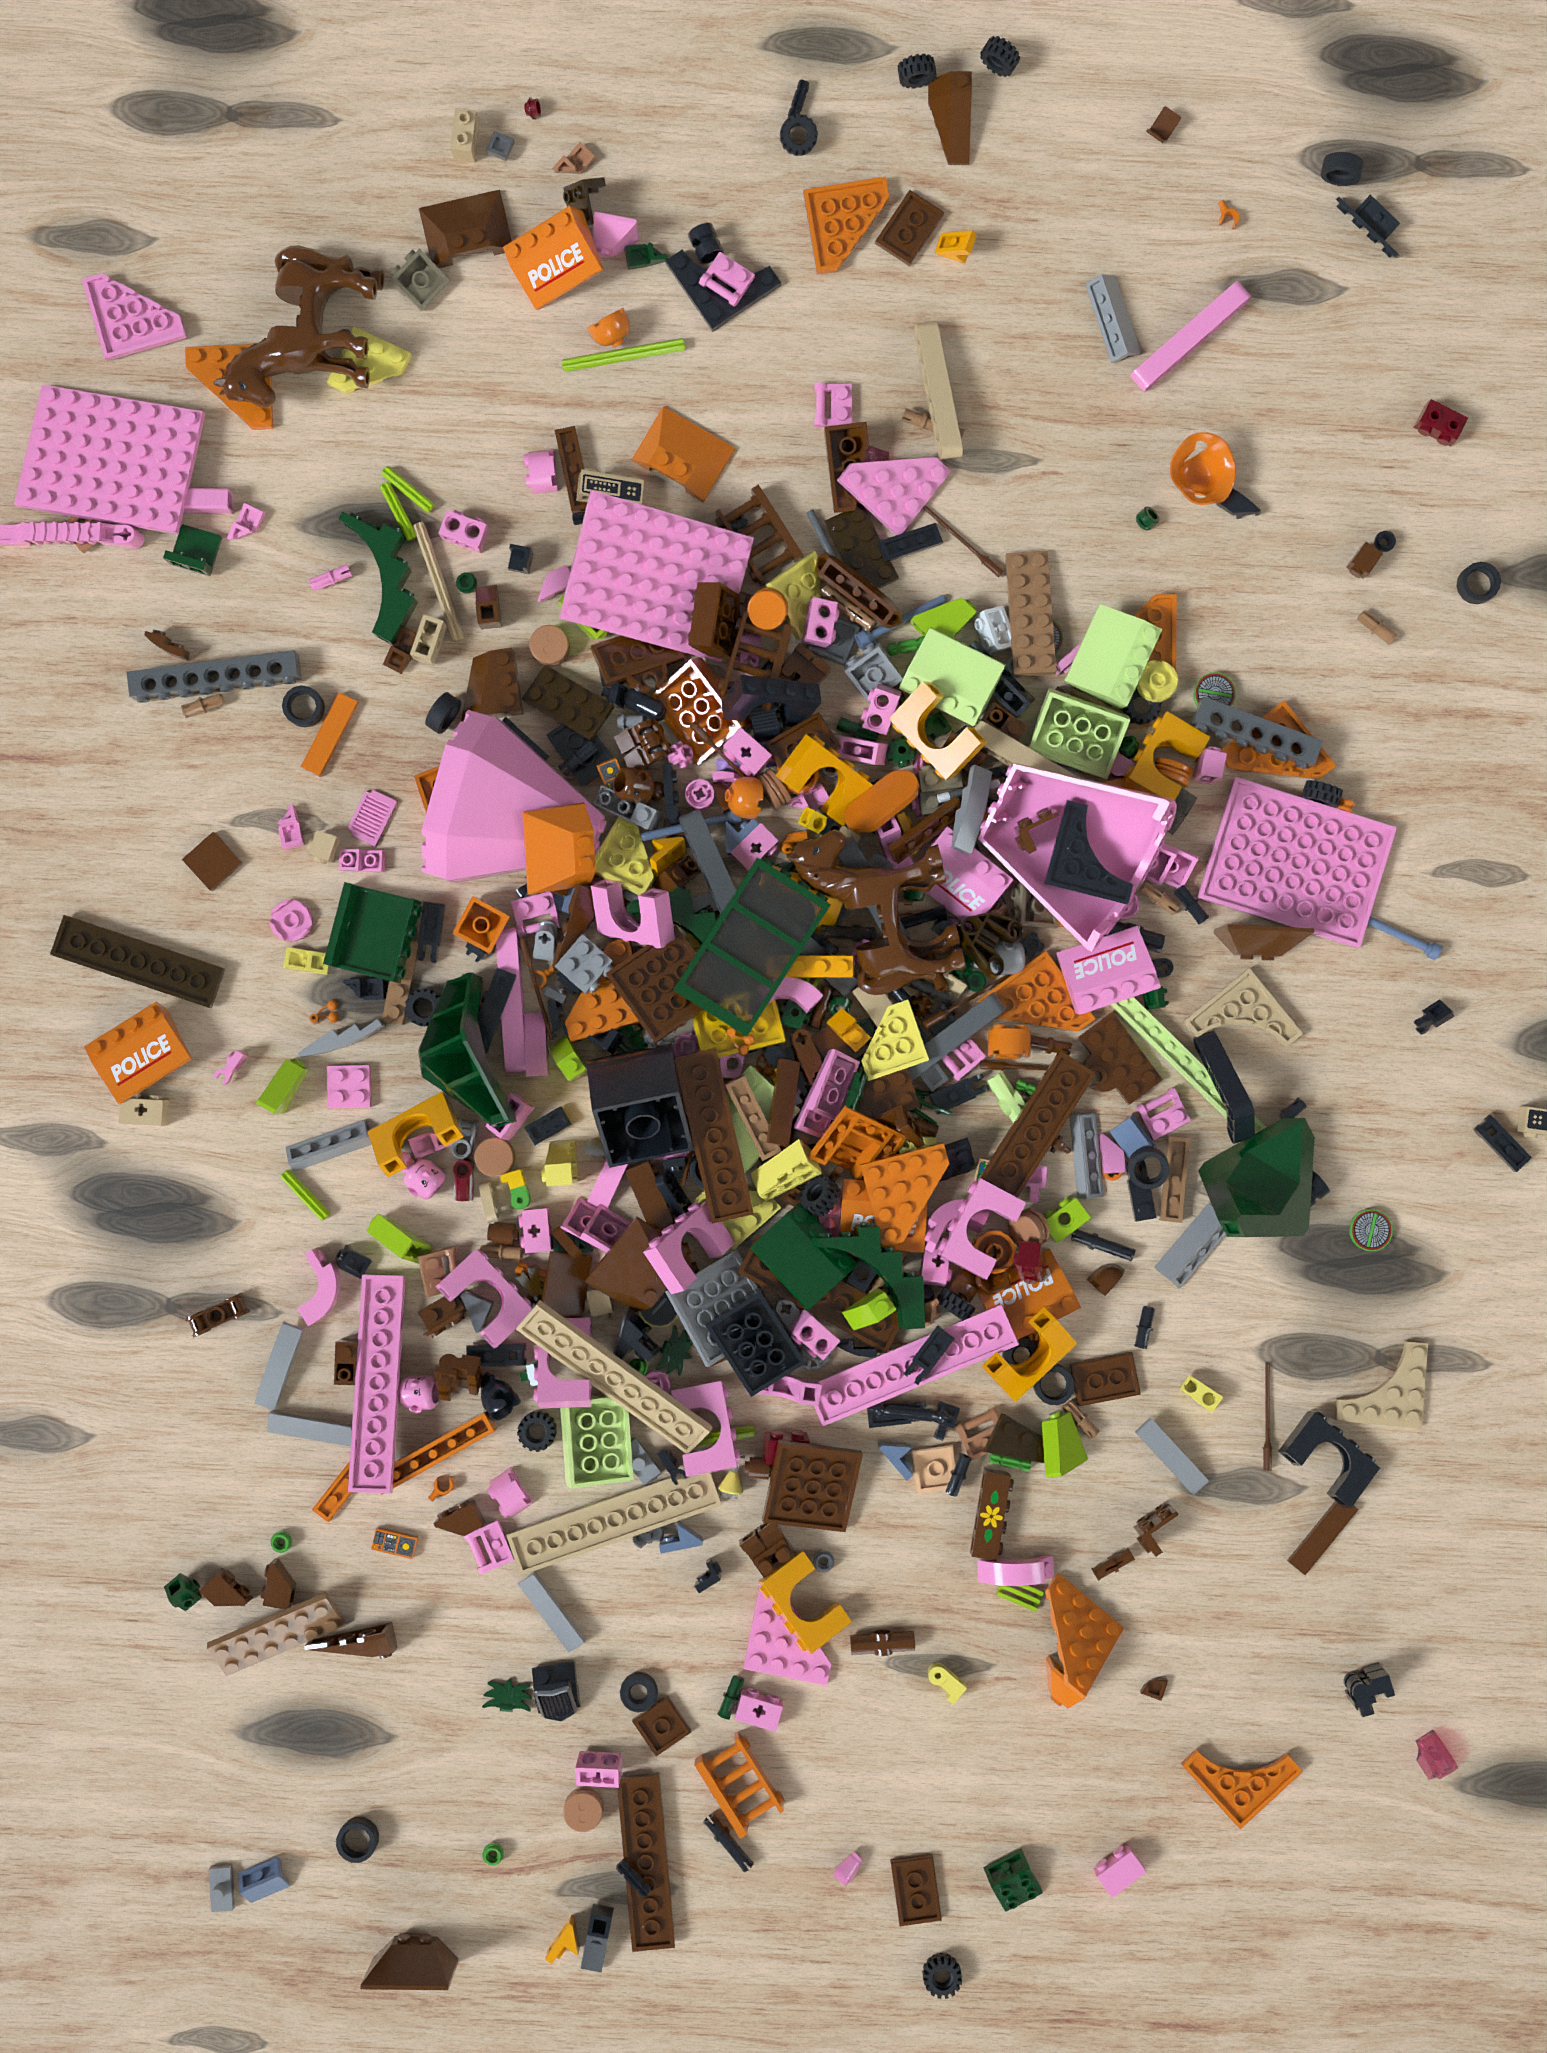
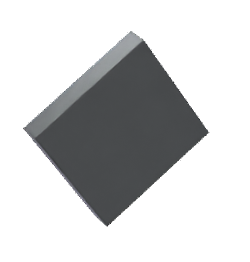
(843, 644)

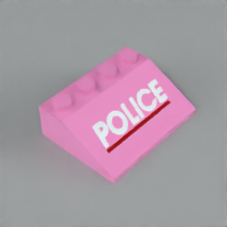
(971, 880)
(1109, 973)

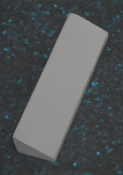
(328, 1145)
(1086, 1156)
(309, 1428)
(552, 1611)

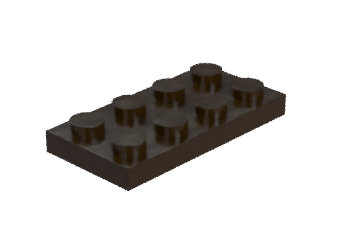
(858, 547)
(568, 703)

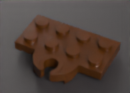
(633, 661)
(1117, 1060)

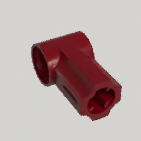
(463, 1182)

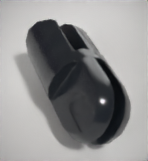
(644, 705)

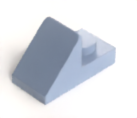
(734, 838)
(894, 1452)
(687, 1539)

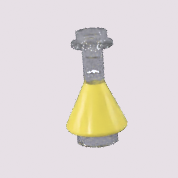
(731, 1484)

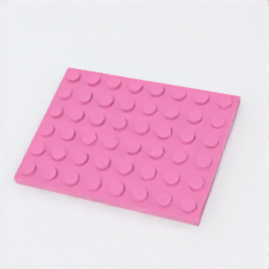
(110, 459)
(641, 570)
(1296, 862)

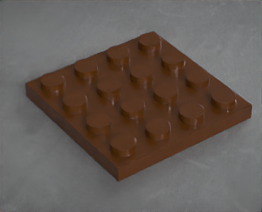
(648, 984)
(812, 1486)

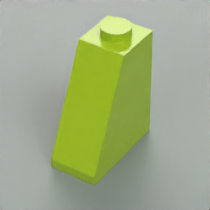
(946, 618)
(568, 1059)
(283, 1086)
(398, 1238)
(869, 1310)
(1061, 1444)

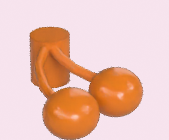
(333, 1016)
(743, 1049)
(767, 1069)

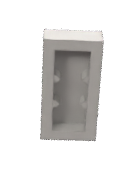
(642, 1463)
(221, 1888)

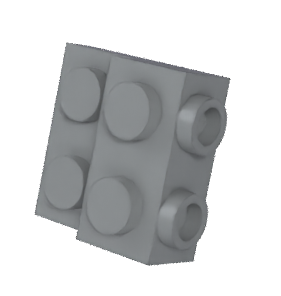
(872, 668)
(585, 965)

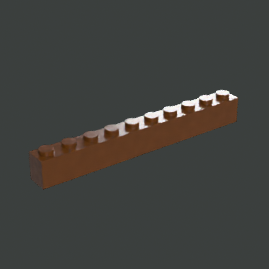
(654, 1206)

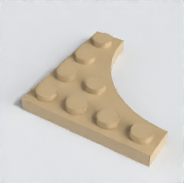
(1245, 1003)
(1398, 1399)

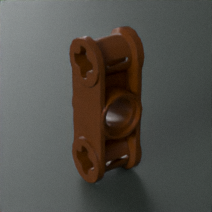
(806, 1054)
(204, 1320)

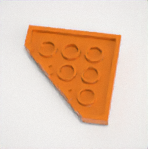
(840, 217)
(209, 364)
(1162, 612)
(1249, 760)
(1039, 997)
(604, 1008)
(901, 1188)
(1082, 1632)

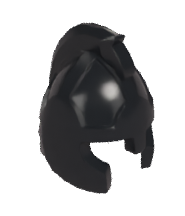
(497, 1397)

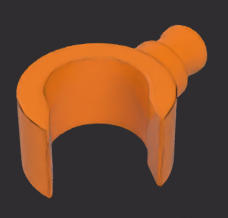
(1226, 211)
(545, 973)
(438, 1491)

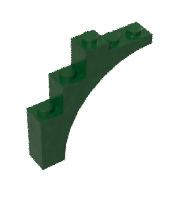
(395, 604)
(682, 914)
(905, 1290)

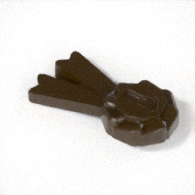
(531, 1284)

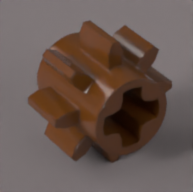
(921, 1005)

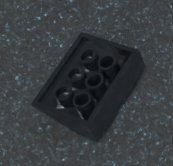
(755, 1342)

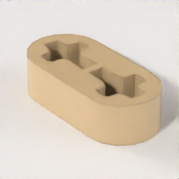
(488, 1202)

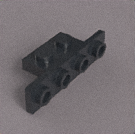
(1375, 220)
(494, 1004)

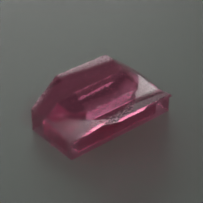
(1434, 1756)

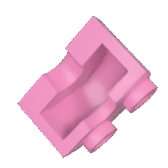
(541, 471)
(509, 1493)

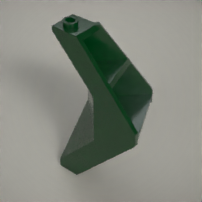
(455, 1056)
(1264, 1182)

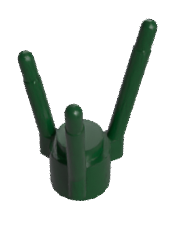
(922, 1103)

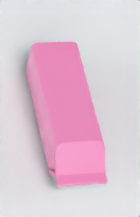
(208, 501)

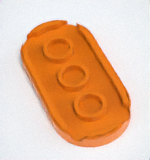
(881, 802)

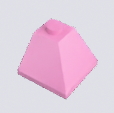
(613, 233)

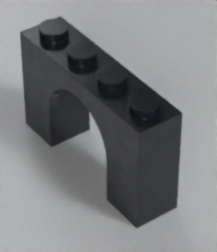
(797, 698)
(1357, 1467)

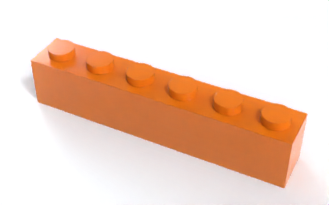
(442, 1447)

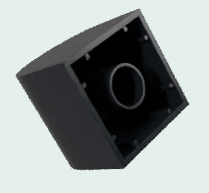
(638, 1105)

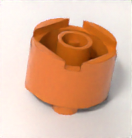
(1009, 1042)
(1002, 1242)

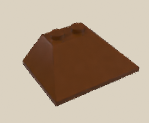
(465, 227)
(1260, 940)
(626, 1271)
(411, 1965)

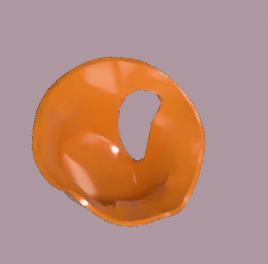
(1207, 473)

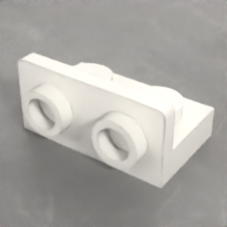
(993, 629)

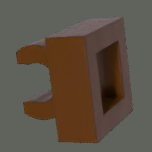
(793, 1195)

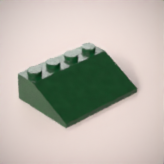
(802, 1268)

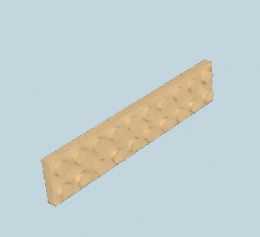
(614, 1377)
(611, 1521)

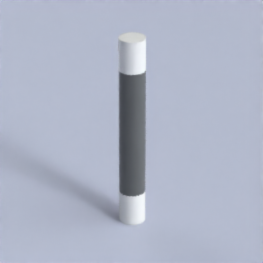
(958, 793)

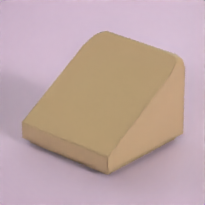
(955, 985)

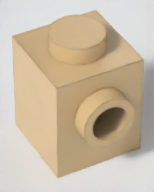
(323, 847)
(598, 1304)

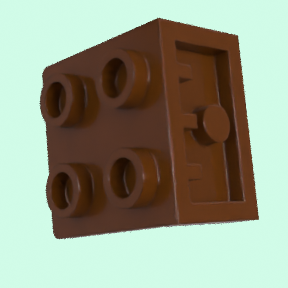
(902, 1121)
(441, 1313)

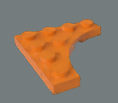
(1239, 1791)

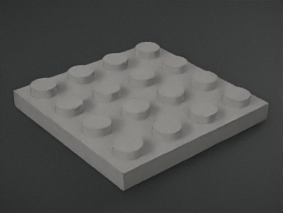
(706, 1298)

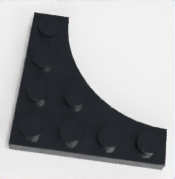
(711, 305)
(1075, 864)

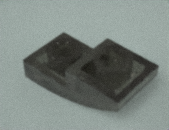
(1185, 802)

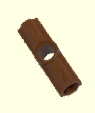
(882, 1642)

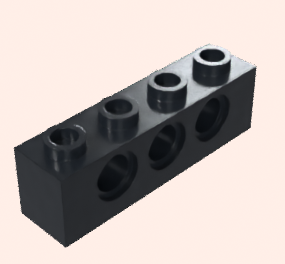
(1008, 689)

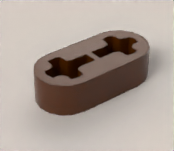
(567, 1243)

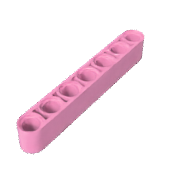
(1190, 336)
(513, 1015)

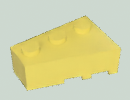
(560, 1164)
(785, 1171)

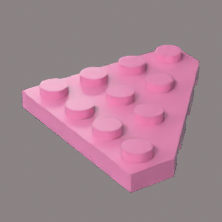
(128, 320)
(894, 488)
(775, 1650)

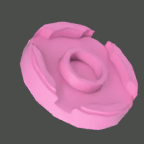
(291, 920)

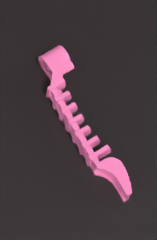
(43, 532)

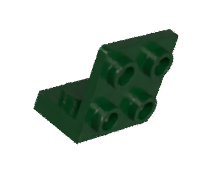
(194, 550)
(1012, 1880)

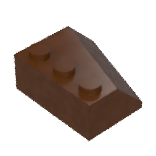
(714, 620)
(494, 685)

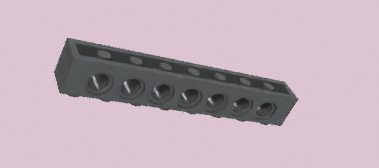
(140, 679)

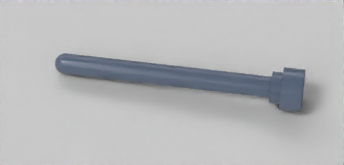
(865, 638)
(729, 817)
(1431, 949)

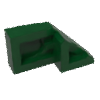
(643, 256)
(581, 1244)

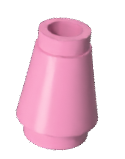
(848, 1868)

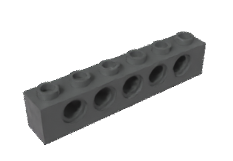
(1308, 745)

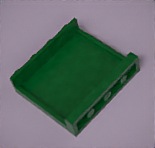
(372, 933)

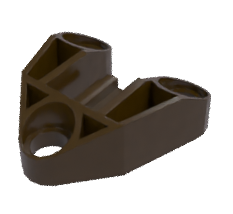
(984, 937)

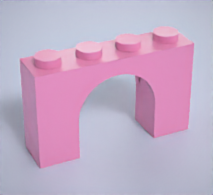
(613, 919)
(957, 1246)
(666, 1253)
(478, 1269)
(557, 1392)
(723, 1454)

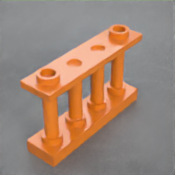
(729, 1803)

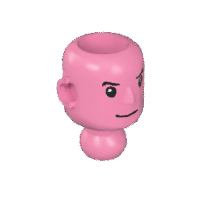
(422, 1177)
(418, 1393)

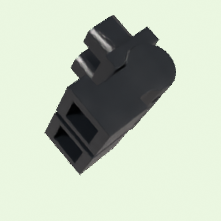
(1365, 1685)

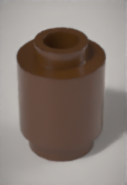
(503, 1233)
(757, 1469)

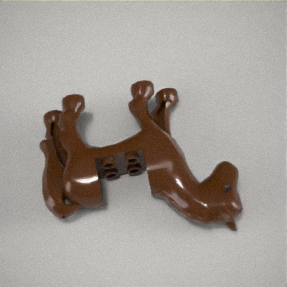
(307, 281)
(894, 958)

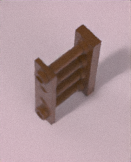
(779, 535)
(775, 656)

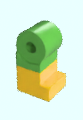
(517, 1183)

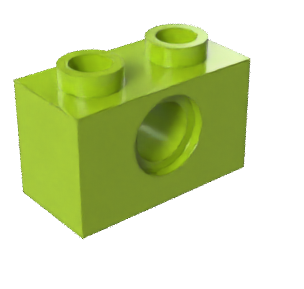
(1077, 1217)

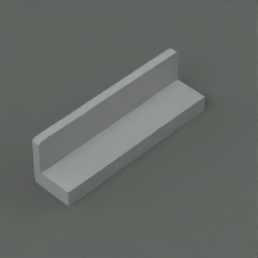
(1113, 317)
(1191, 1247)

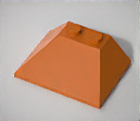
(683, 453)
(558, 848)
(855, 1141)

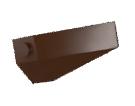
(951, 108)
(844, 446)
(581, 917)
(365, 1642)

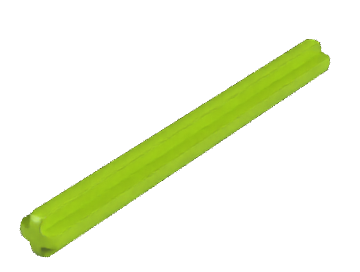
(624, 354)

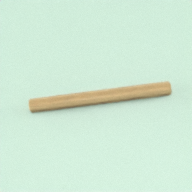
(438, 582)

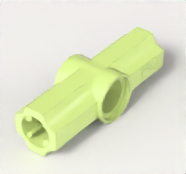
(1008, 1098)

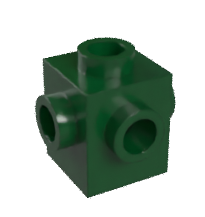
(895, 757)
(791, 1021)
(183, 1592)

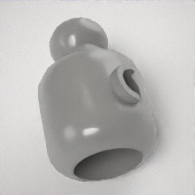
(1012, 955)

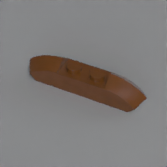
(858, 590)

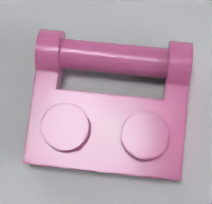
(731, 274)
(840, 404)
(534, 907)
(969, 1054)
(1165, 1120)
(495, 1544)

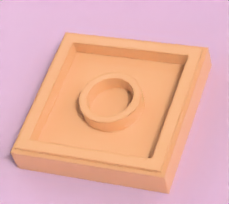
(933, 1467)

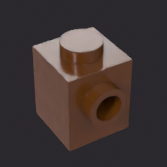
(1364, 560)

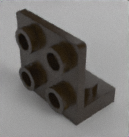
(578, 195)

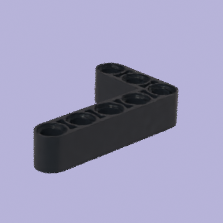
(1229, 1087)

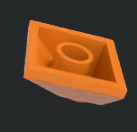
(481, 924)
(1060, 1692)

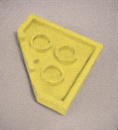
(383, 362)
(798, 586)
(625, 858)
(895, 1043)
(744, 1226)

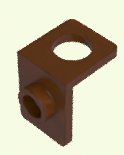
(1164, 125)
(988, 1285)

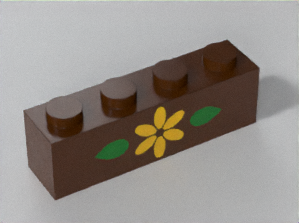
(990, 1514)

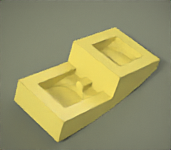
(305, 960)

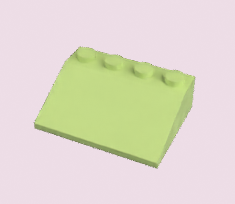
(1113, 656)
(958, 672)
(1078, 733)
(763, 1092)
(596, 1443)

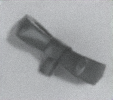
(648, 1537)

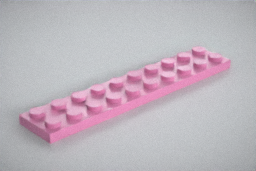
(884, 1375)
(377, 1384)

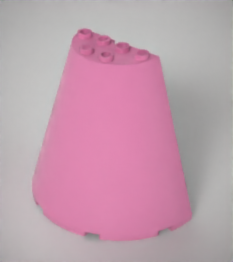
(1121, 828)

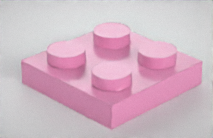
(349, 1086)

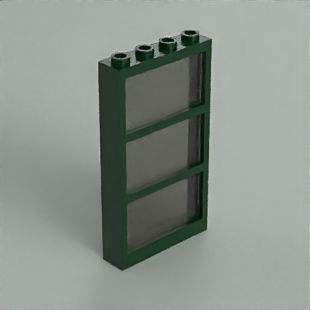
(752, 946)

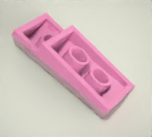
(1172, 866)
(827, 1093)
(594, 1225)

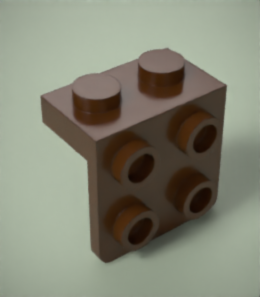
(1023, 837)
(1148, 1525)

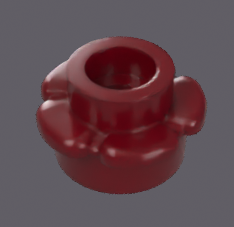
(532, 108)

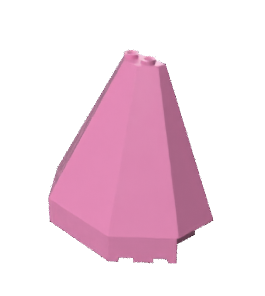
(479, 802)

